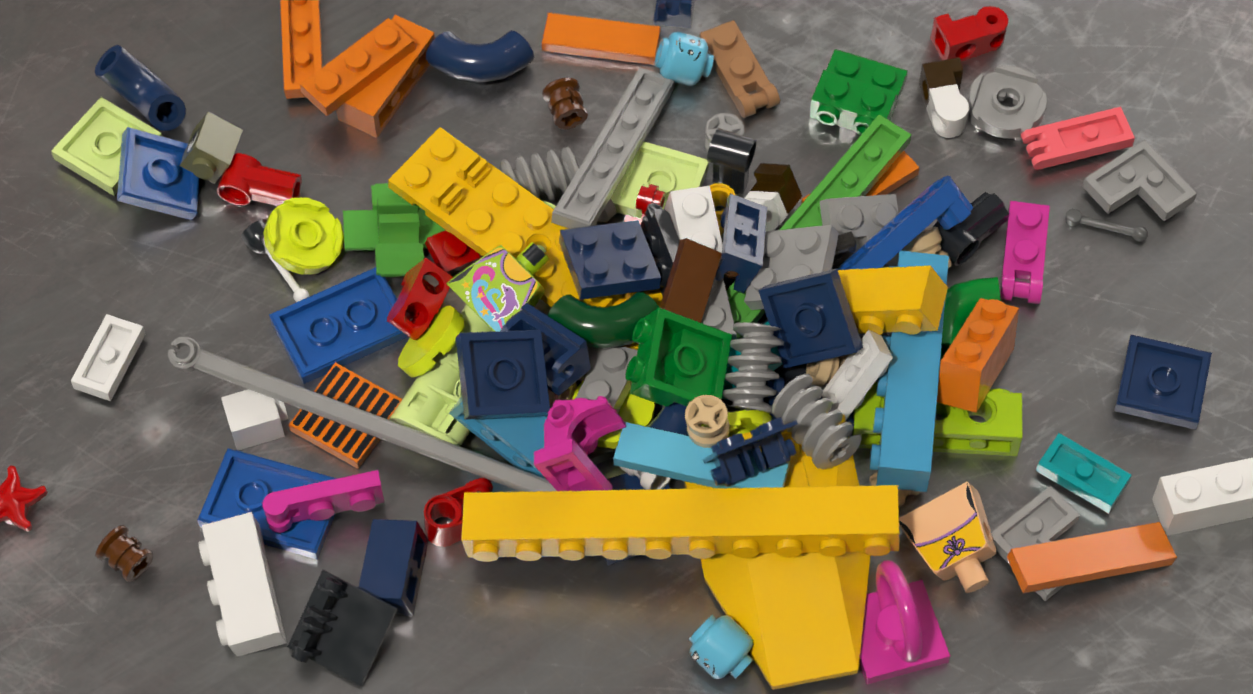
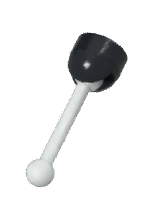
(254, 240)

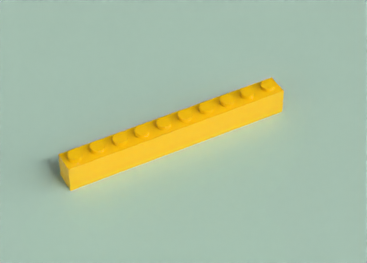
(681, 522)

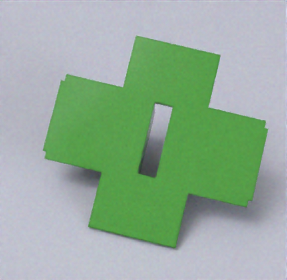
(391, 229)

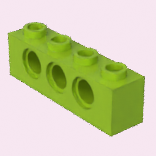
(958, 432)

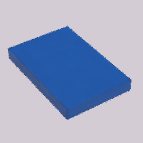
(337, 325)
(244, 484)

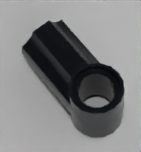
(731, 159)
(965, 237)

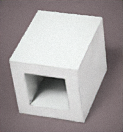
(254, 418)

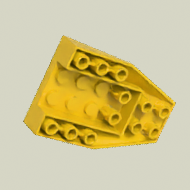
(797, 608)

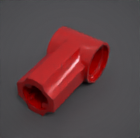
(250, 181)

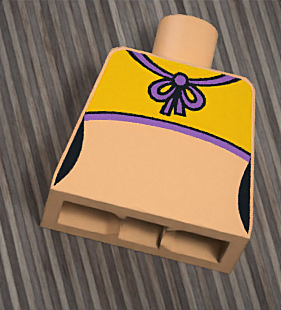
(953, 536)

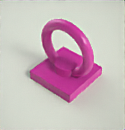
(899, 628)

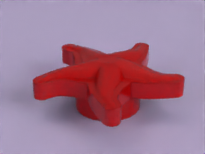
(16, 500)

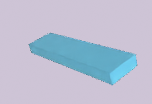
(681, 459)

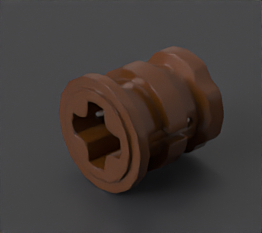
(565, 103)
(124, 553)

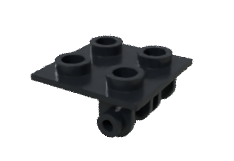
(341, 628)

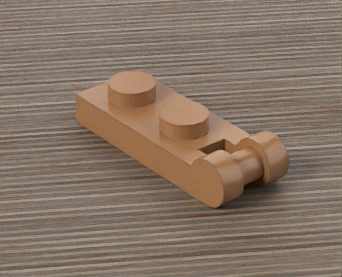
(739, 69)

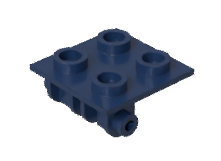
(772, 445)

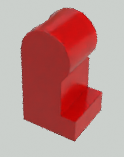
(969, 35)
(419, 299)

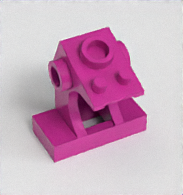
(569, 438)

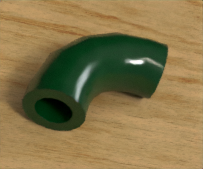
(602, 325)

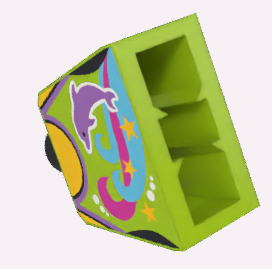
(501, 284)

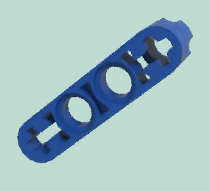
(939, 201)

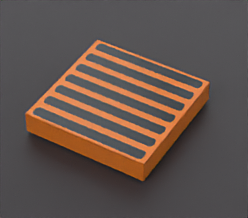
(337, 439)

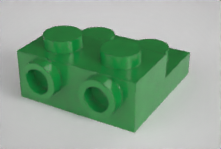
(856, 91)
(677, 359)

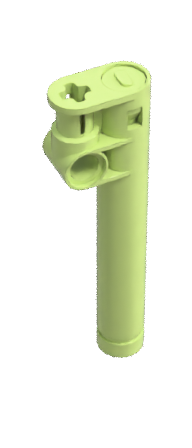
(437, 391)

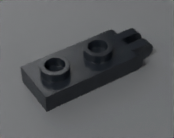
(661, 240)

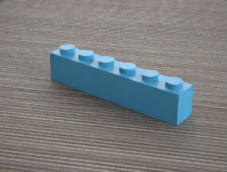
(909, 397)

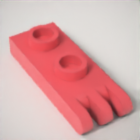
(1078, 138)

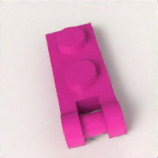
(1024, 251)
(322, 500)

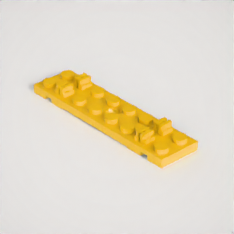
(489, 211)

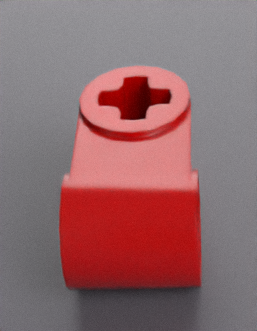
(450, 506)

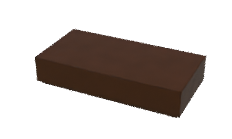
(690, 280)

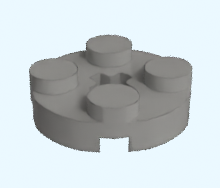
(1004, 121)

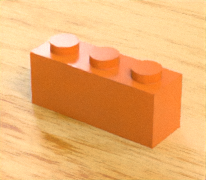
(379, 101)
(977, 355)

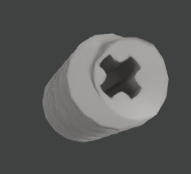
(543, 176)
(752, 366)
(817, 427)

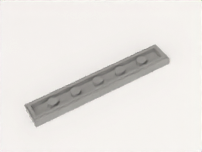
(613, 150)

